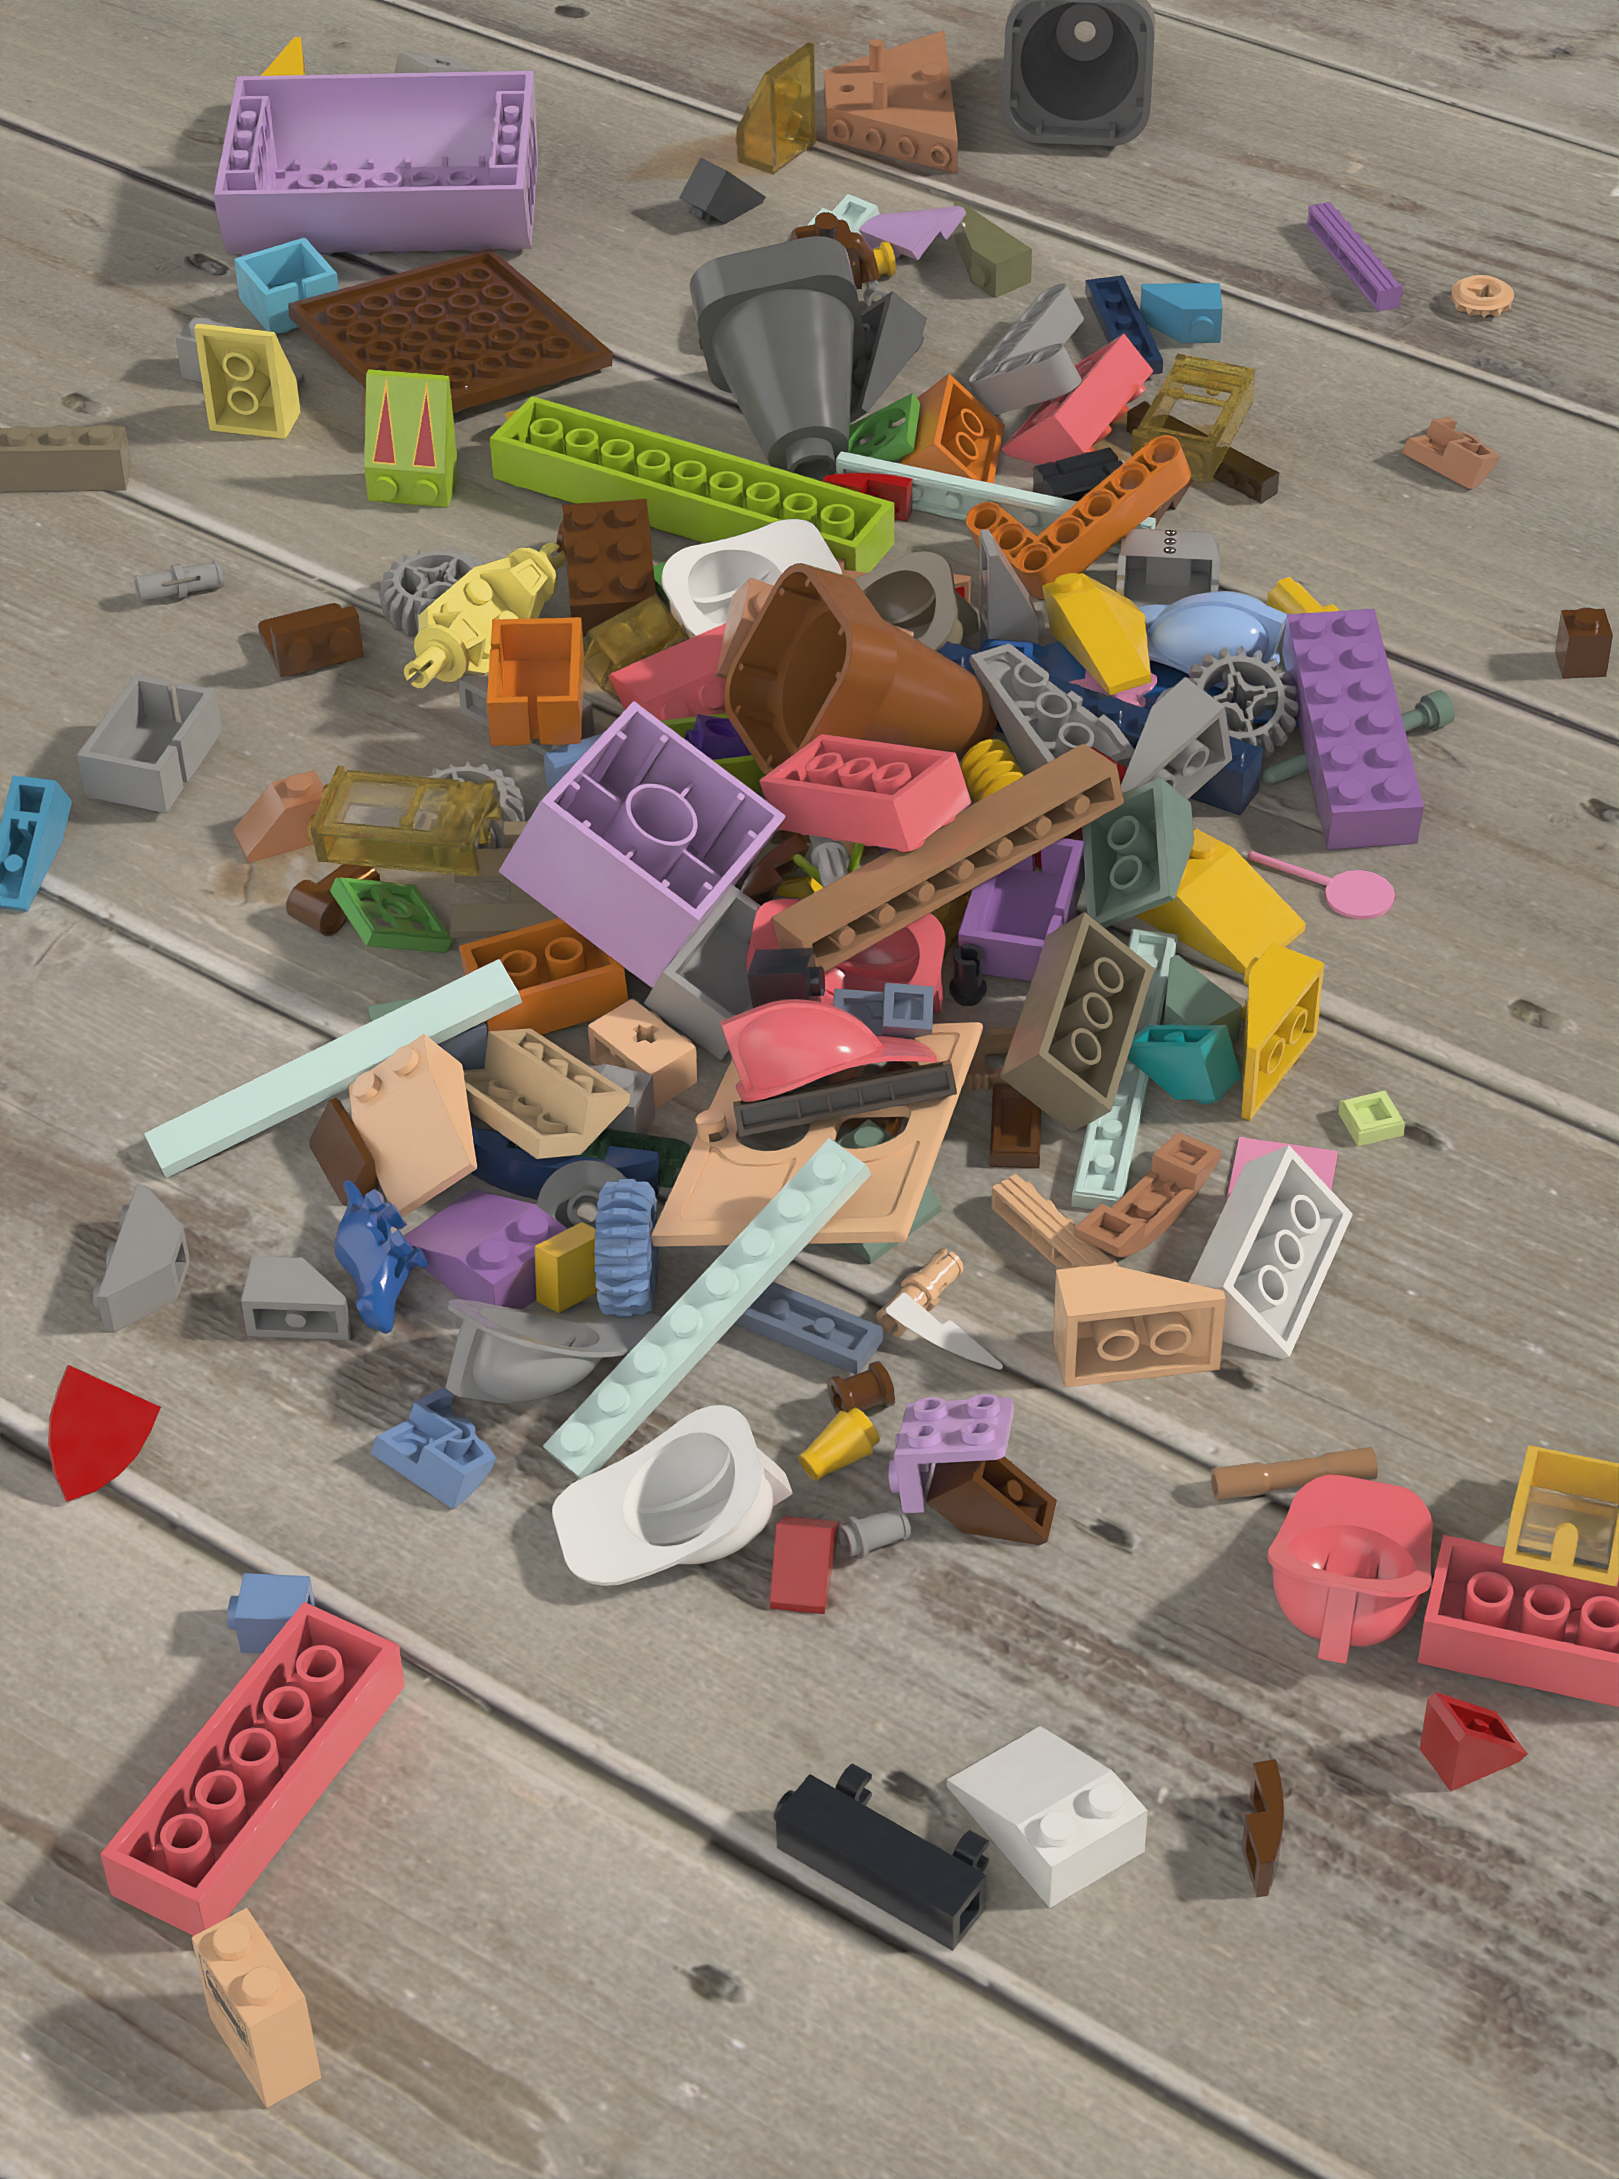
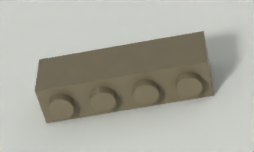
(64, 458)

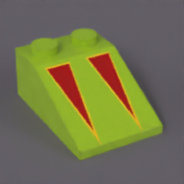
(409, 439)

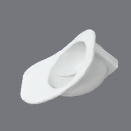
(708, 574)
(673, 1502)

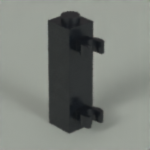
(882, 1860)

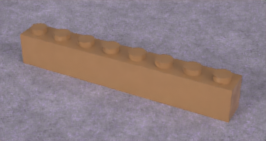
(953, 859)

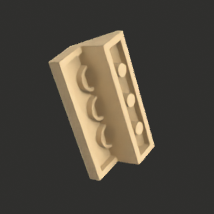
(541, 1095)

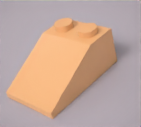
(415, 1122)
(1133, 1325)

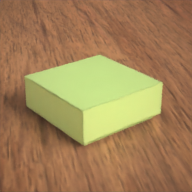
(1371, 1118)

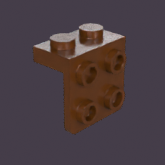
(312, 638)

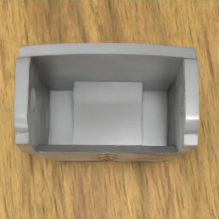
(1167, 565)

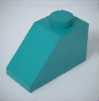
(1187, 1060)

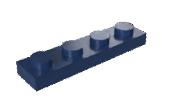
(1120, 315)

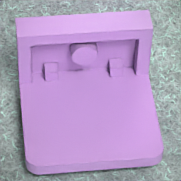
(945, 1433)

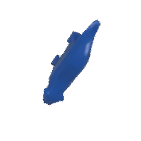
(375, 1255)

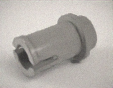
(874, 1531)

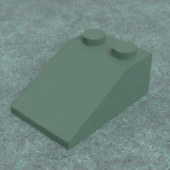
(1137, 852)

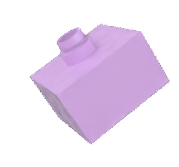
(640, 842)

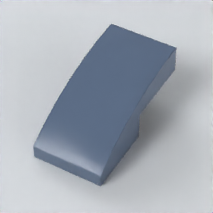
(895, 1012)

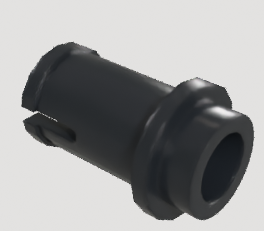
(968, 985)

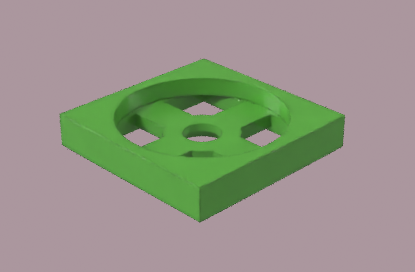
(898, 441)
(403, 899)

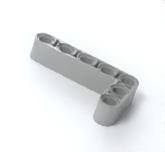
(1031, 357)

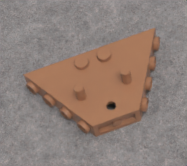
(896, 103)

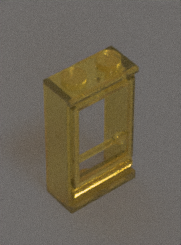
(1201, 452)

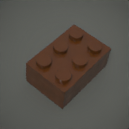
(607, 558)

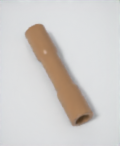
(1260, 1478)

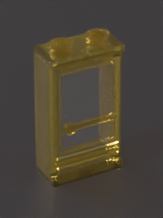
(403, 821)

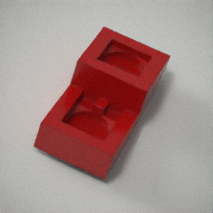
(882, 486)

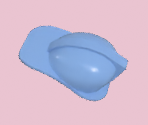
(1207, 623)

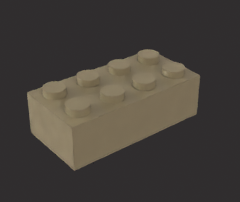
(1077, 1023)

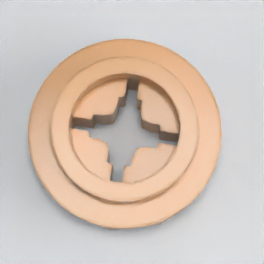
(1471, 293)

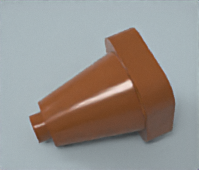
(836, 668)

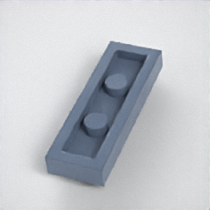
(813, 1327)

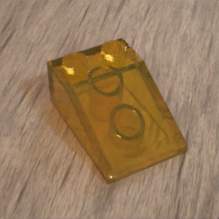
(780, 114)

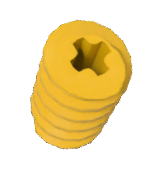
(989, 768)

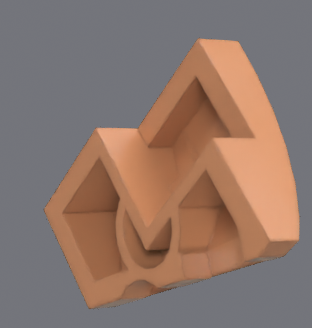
(1452, 453)

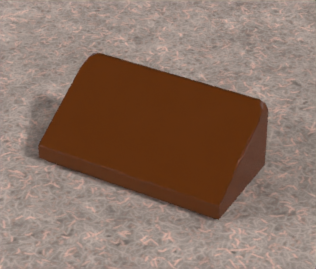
(342, 1152)

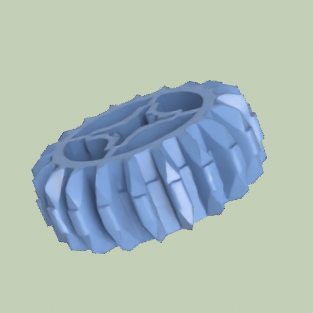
(624, 1249)

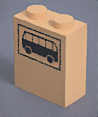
(257, 2007)

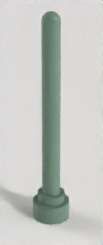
(1432, 711)

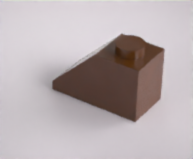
(992, 1500)

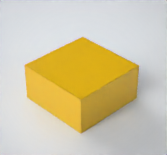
(566, 1268)

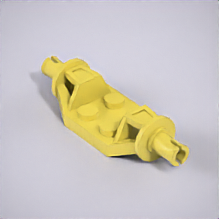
(458, 624)

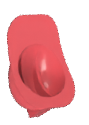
(904, 957)
(802, 1041)
(1352, 1562)

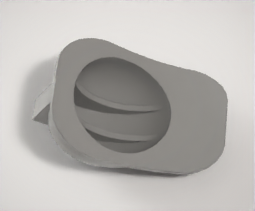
(534, 1353)

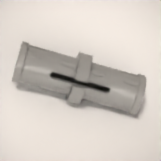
(206, 575)

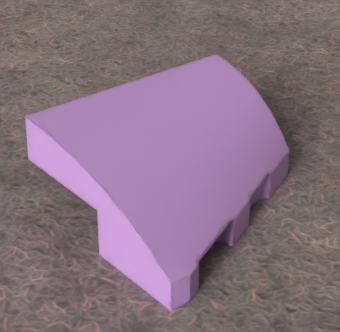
(912, 230)

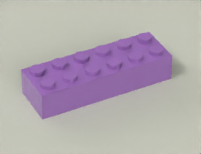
(1352, 730)

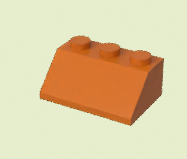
(956, 433)

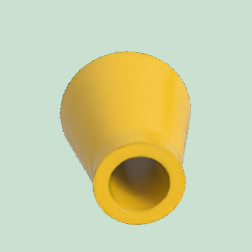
(841, 1443)

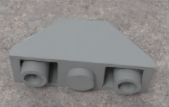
(143, 1264)

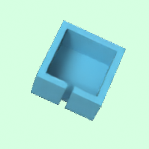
(279, 277)

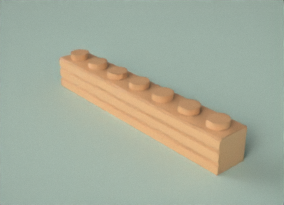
(1044, 1226)

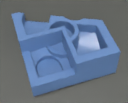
(437, 1450)

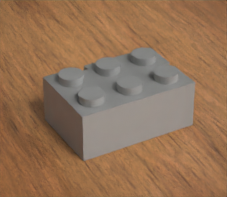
(142, 750)
(709, 975)

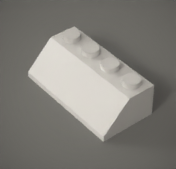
(1272, 1251)

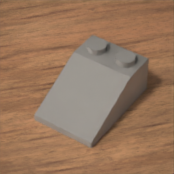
(1181, 741)

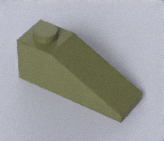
(992, 255)

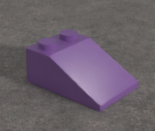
(486, 1247)

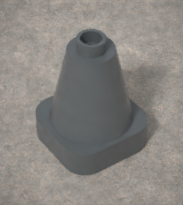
(1077, 88)
(783, 339)

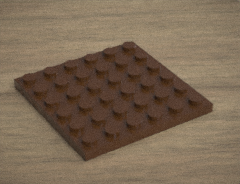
(454, 320)

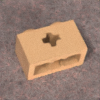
(644, 1043)

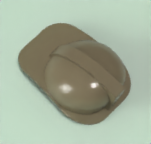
(922, 598)

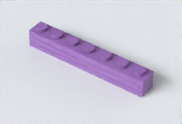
(1354, 256)

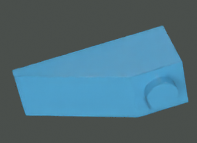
(30, 837)

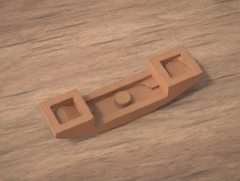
(1155, 1201)

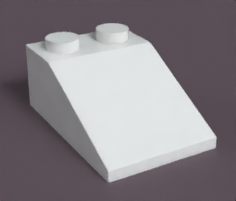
(1053, 1813)

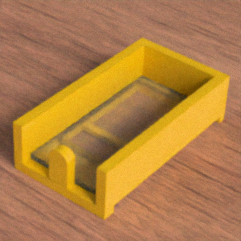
(1566, 1516)

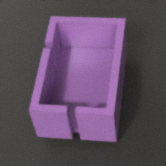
(1021, 907)

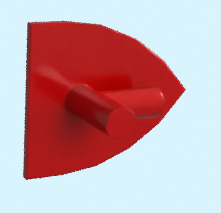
(94, 1432)

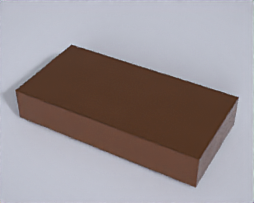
(1014, 1129)

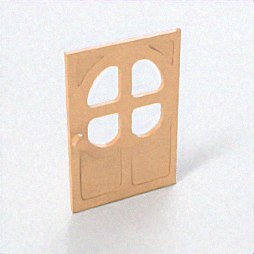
(730, 1184)

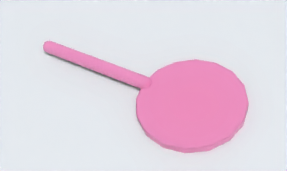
(1350, 893)

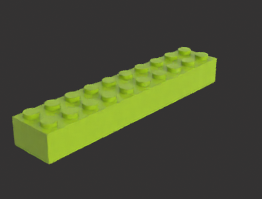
(685, 484)

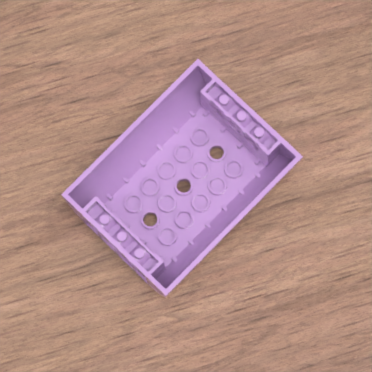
(380, 162)

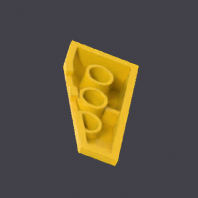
(1100, 631)

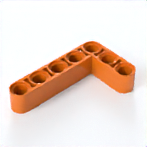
(1090, 524)

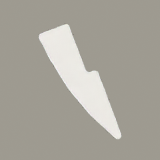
(945, 1335)

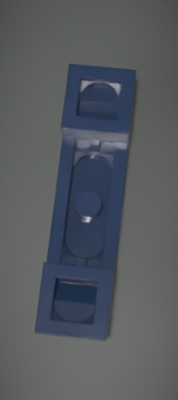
(525, 1175)

